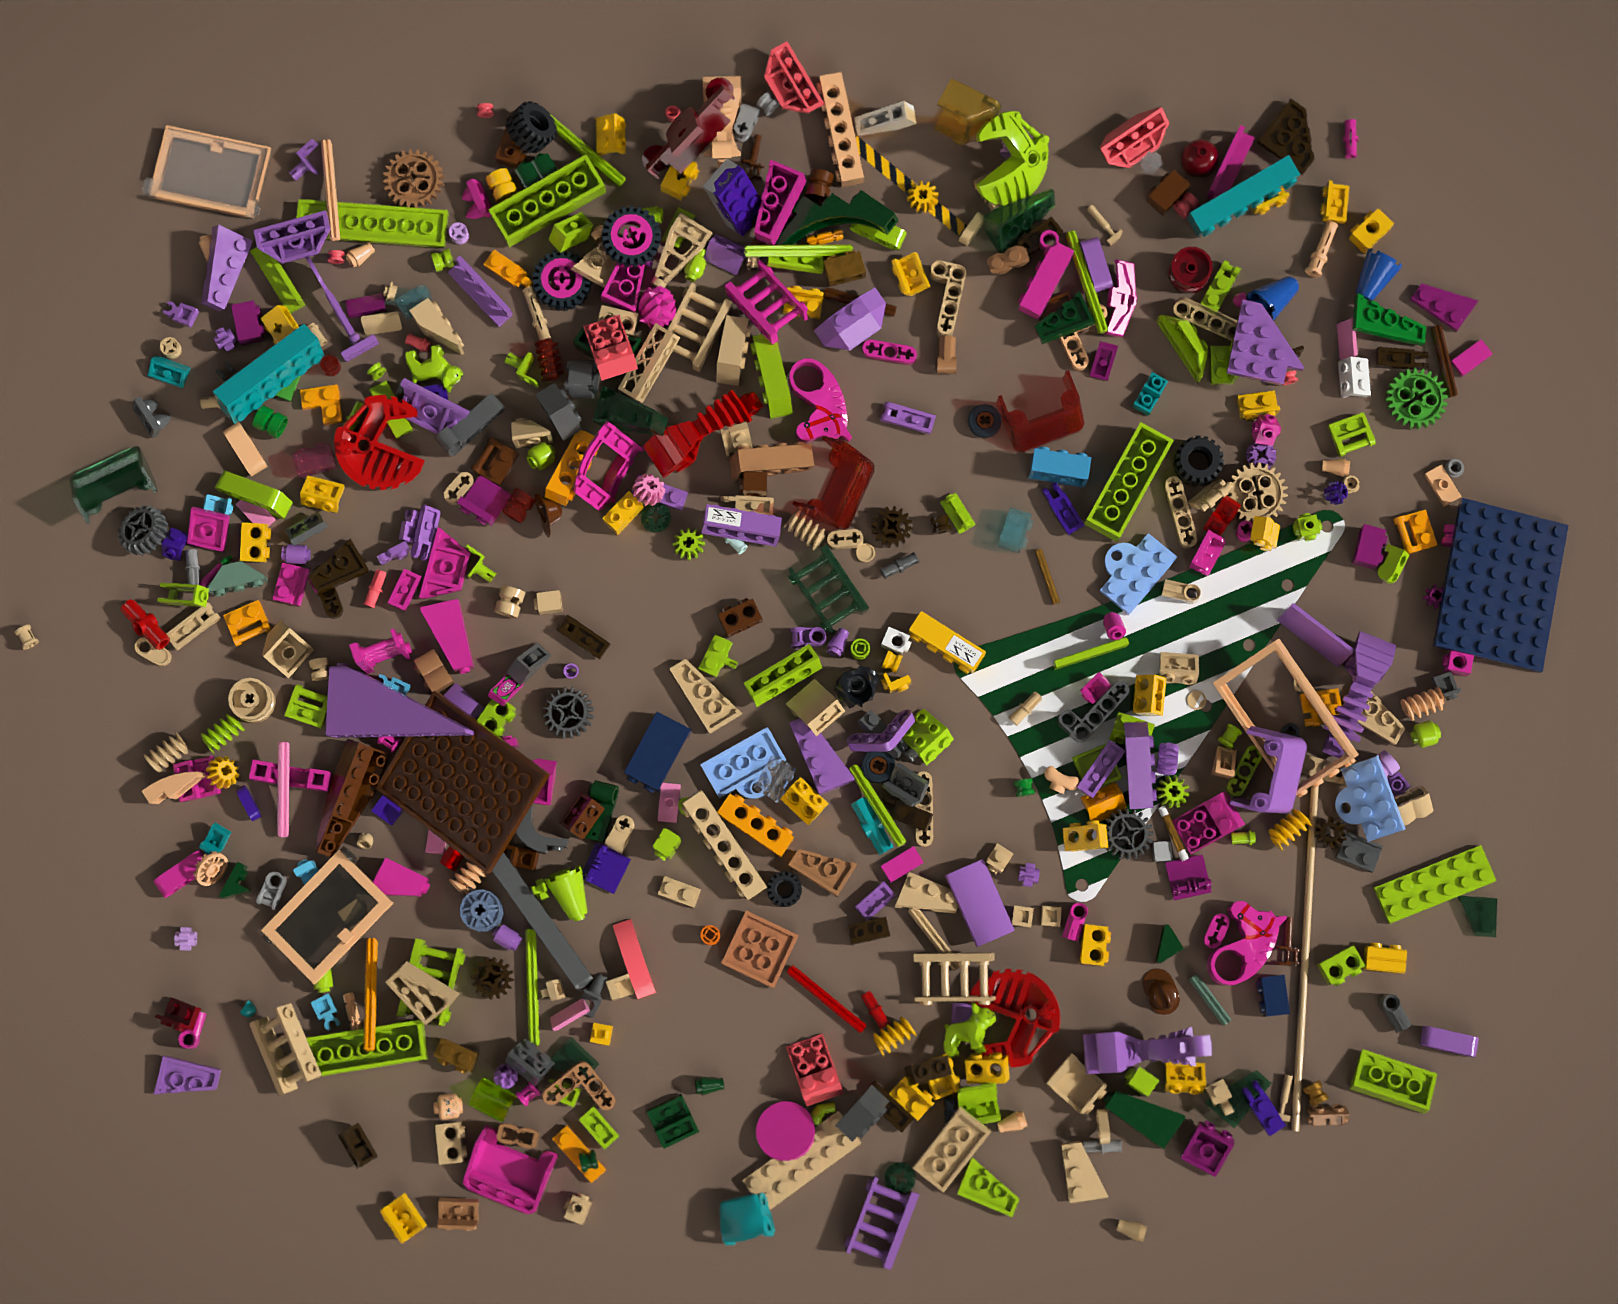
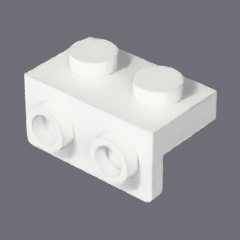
(1354, 377)

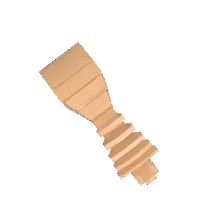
(723, 145)

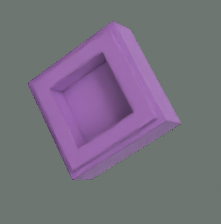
(961, 1012)

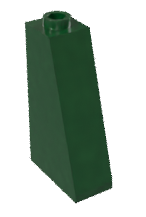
(1146, 1118)

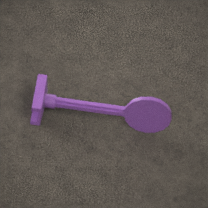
(358, 346)

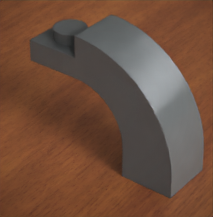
(536, 841)

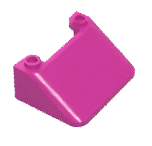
(507, 1173)

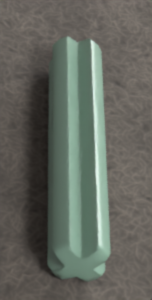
(1210, 999)

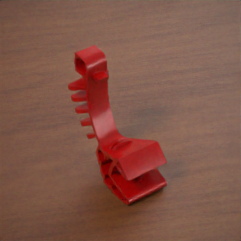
(681, 442)

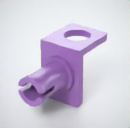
(303, 166)

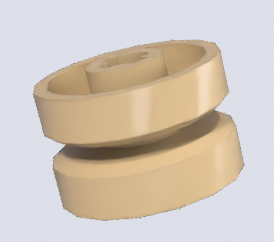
(243, 692)

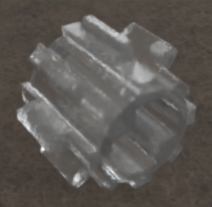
(1150, 163)

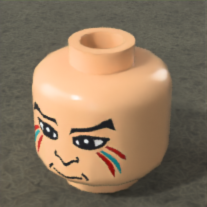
(448, 1106)

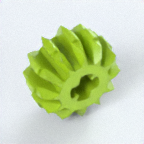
(681, 540)
(1176, 786)

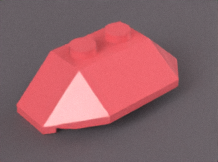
(790, 81)
(1135, 138)

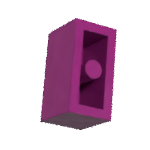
(248, 323)
(1369, 546)

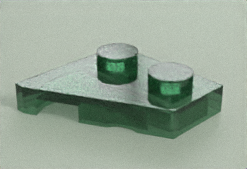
(1481, 914)
(570, 1054)

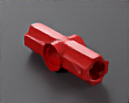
(145, 624)

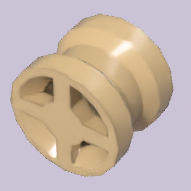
(167, 344)

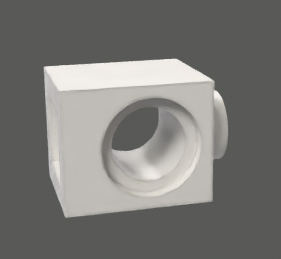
(890, 635)

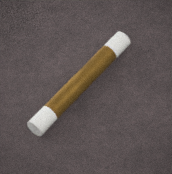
(1173, 833)

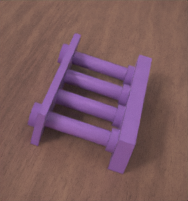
(900, 1219)

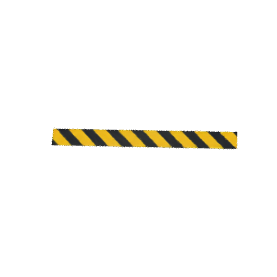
(905, 184)

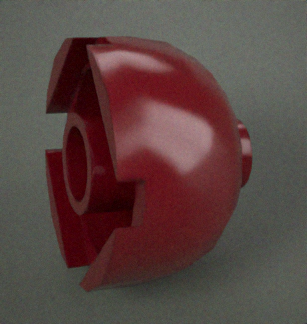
(1199, 158)

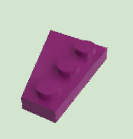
(1444, 305)

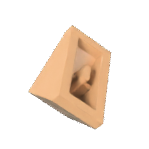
(1224, 763)

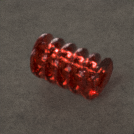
(548, 360)

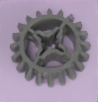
(142, 530)
(572, 705)
(1129, 842)

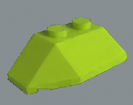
(1186, 343)

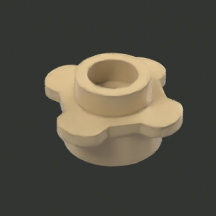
(752, 262)
(390, 291)

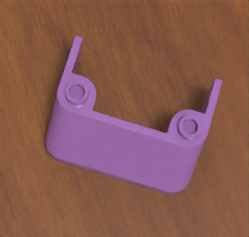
(1287, 772)

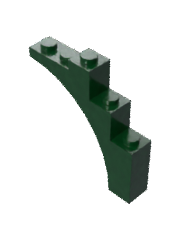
(834, 211)

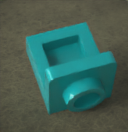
(215, 839)

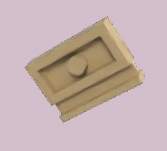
(736, 437)

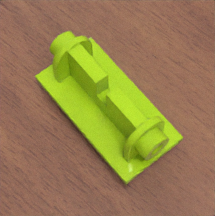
(957, 513)

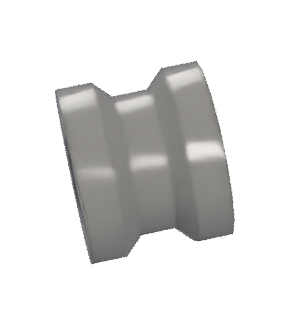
(767, 103)

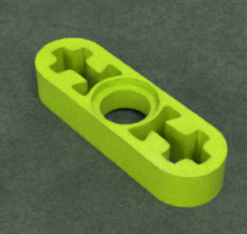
(1242, 786)

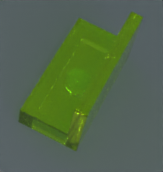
(492, 1099)

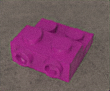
(1208, 1148)

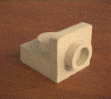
(998, 859)

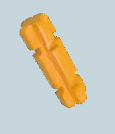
(825, 237)

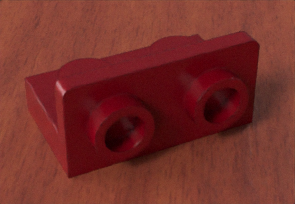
(180, 1015)

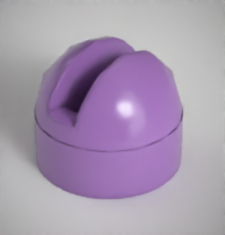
(571, 675)

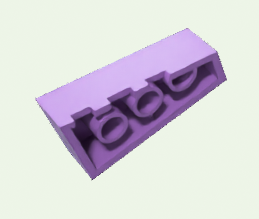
(224, 265)
(821, 760)

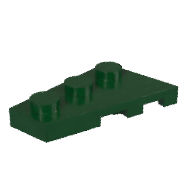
(1066, 320)

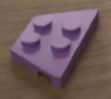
(433, 410)

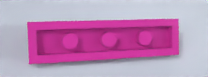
(1231, 163)

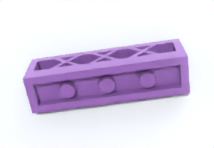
(480, 292)

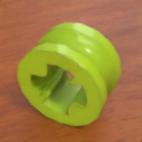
(376, 371)

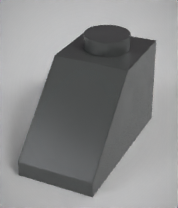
(528, 663)

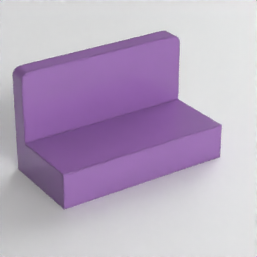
(725, 254)

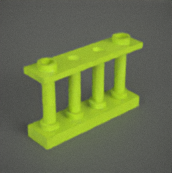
(420, 950)

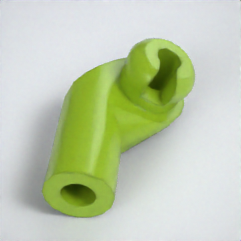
(819, 1111)

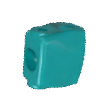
(745, 1218)

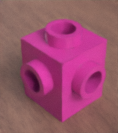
(1265, 429)

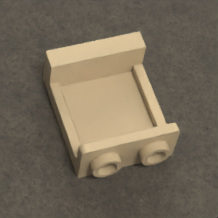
(815, 707)
(1076, 1086)

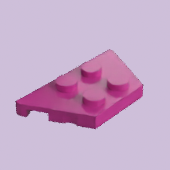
(445, 567)

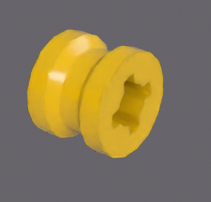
(892, 661)

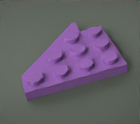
(1260, 348)

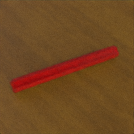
(827, 999)

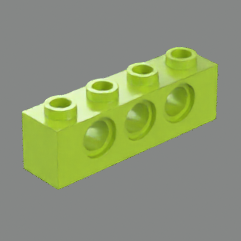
(783, 675)

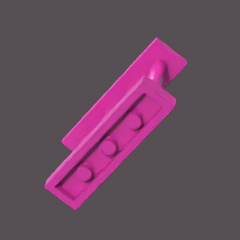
(757, 317)
(368, 656)

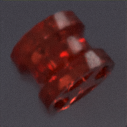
(328, 362)

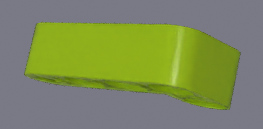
(254, 493)

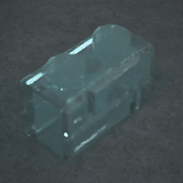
(1015, 529)

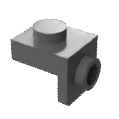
(1447, 685)

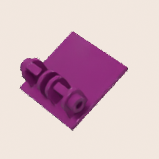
(1188, 877)

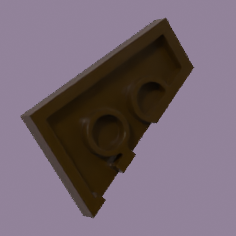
(340, 568)

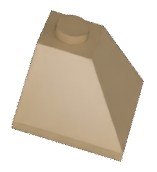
(528, 433)
(285, 649)

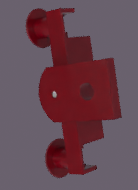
(691, 131)

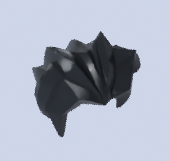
(857, 686)

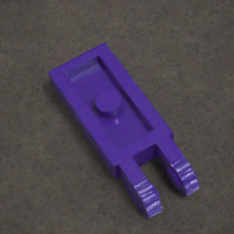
(1063, 510)
(1263, 1109)

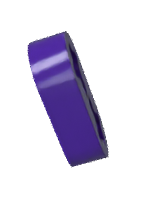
(248, 803)

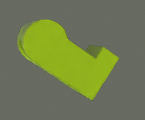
(1393, 564)

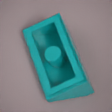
(168, 371)

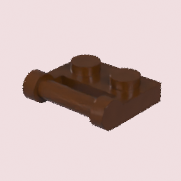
(499, 465)

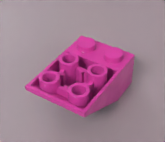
(1208, 822)

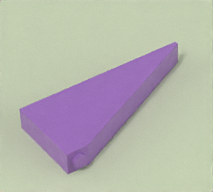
(371, 709)

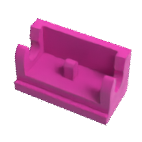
(1208, 553)

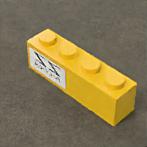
(947, 642)

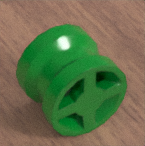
(1024, 787)

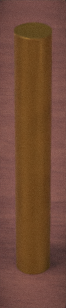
(1047, 576)

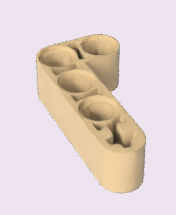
(948, 301)

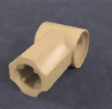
(1178, 591)

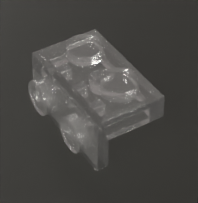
(774, 778)

